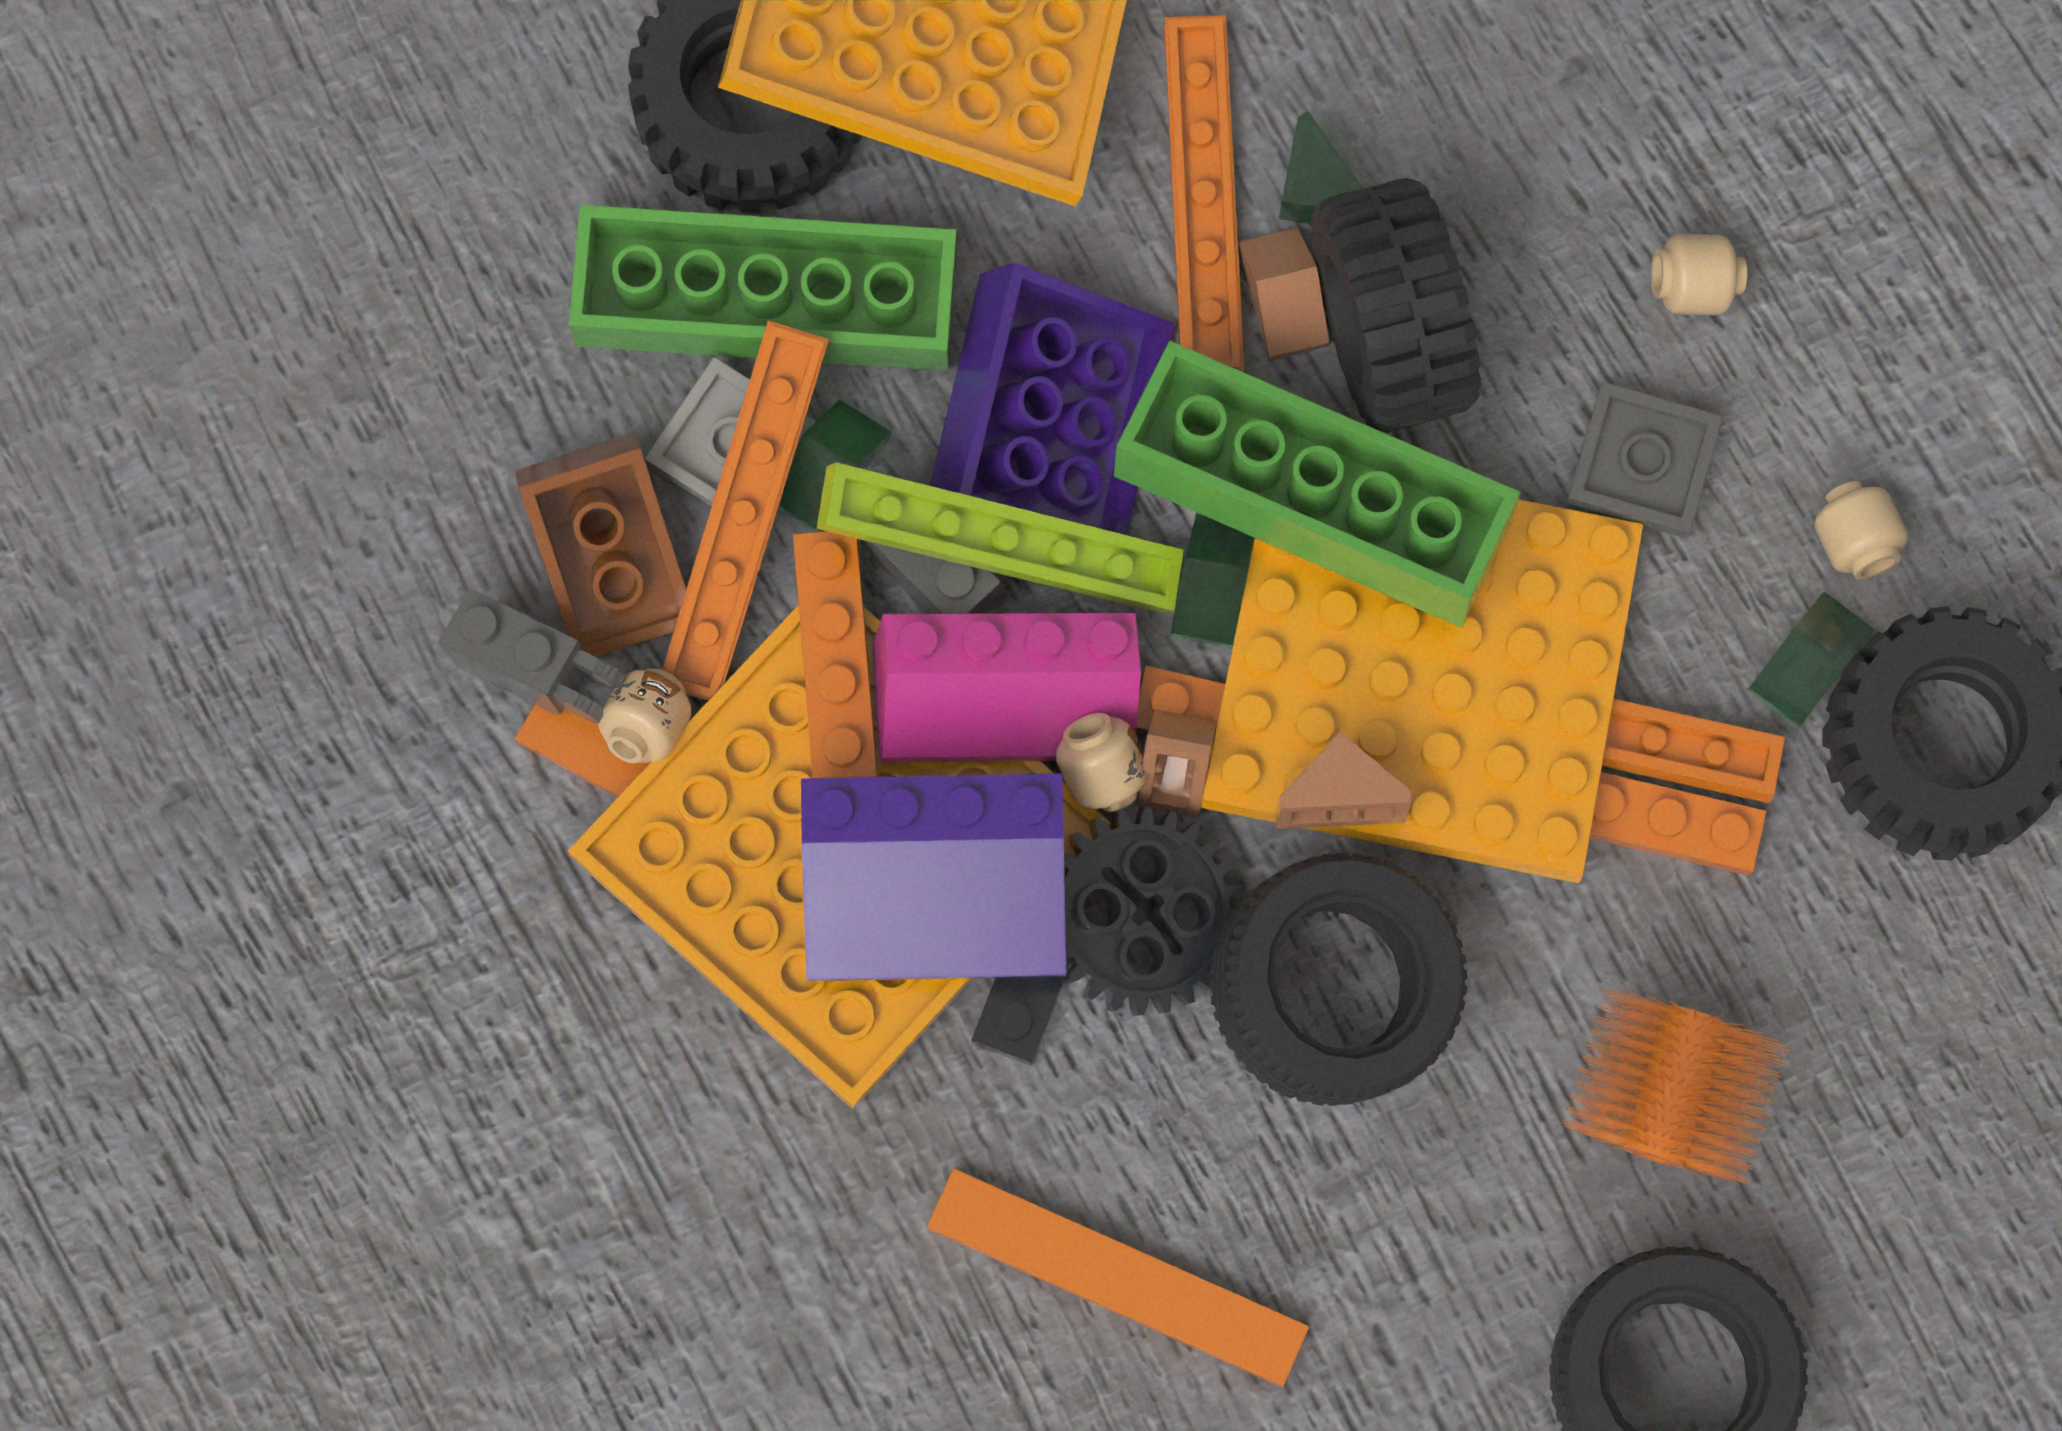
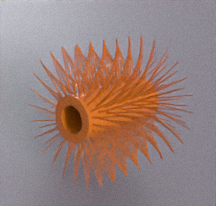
(1675, 1086)

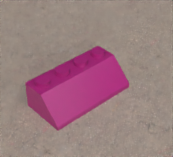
(999, 682)

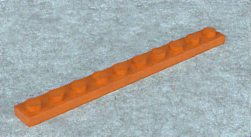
(1624, 812)

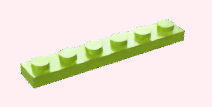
(999, 538)

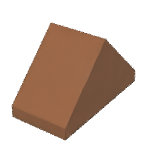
(1285, 293)
(1177, 762)
(1343, 790)

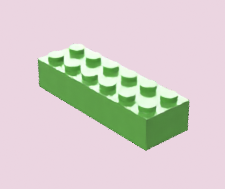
(719, 278)
(1315, 483)

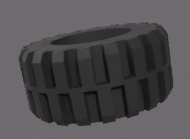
(701, 155)
(1396, 304)
(1890, 790)

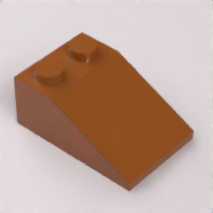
(604, 544)

